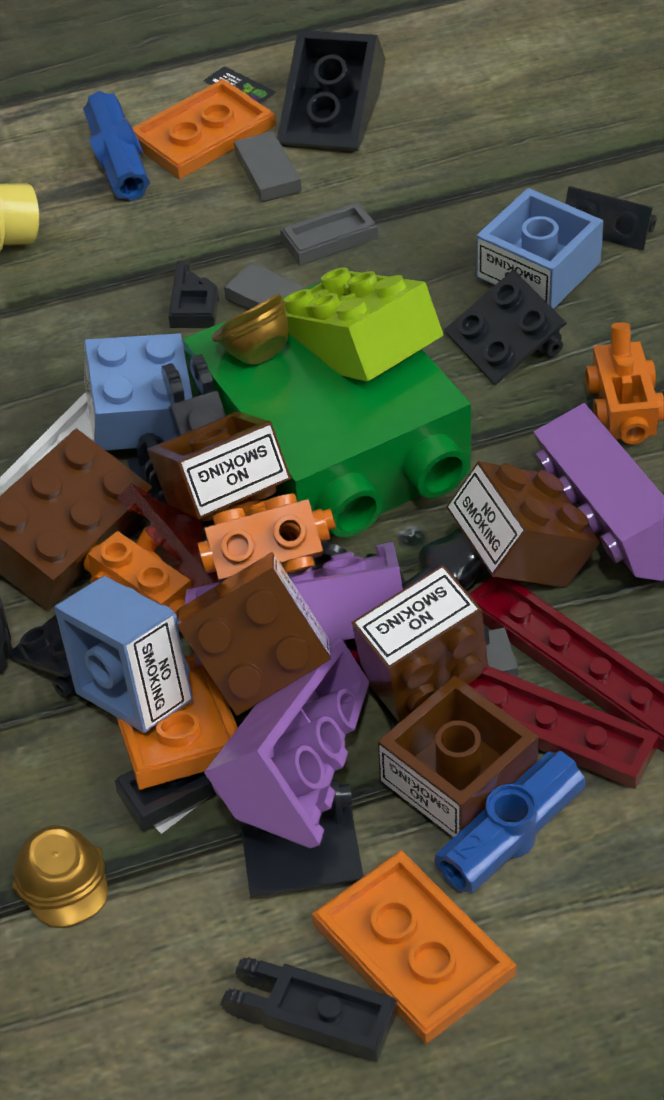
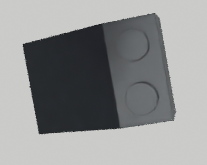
(331, 90)

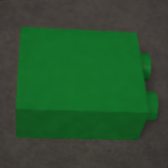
(348, 438)

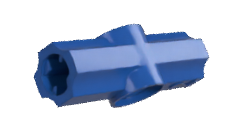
(116, 146)
(490, 840)

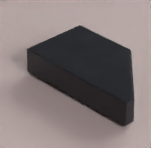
(192, 300)

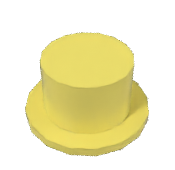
(18, 214)

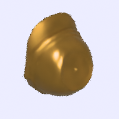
(256, 332)
(60, 876)

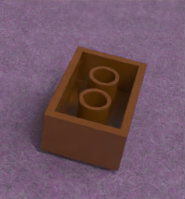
(61, 514)

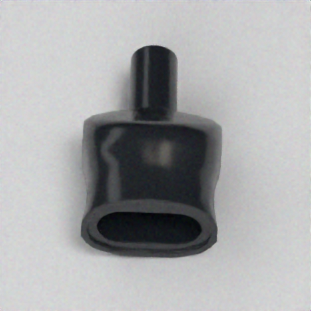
(455, 554)

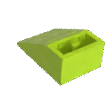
(363, 321)

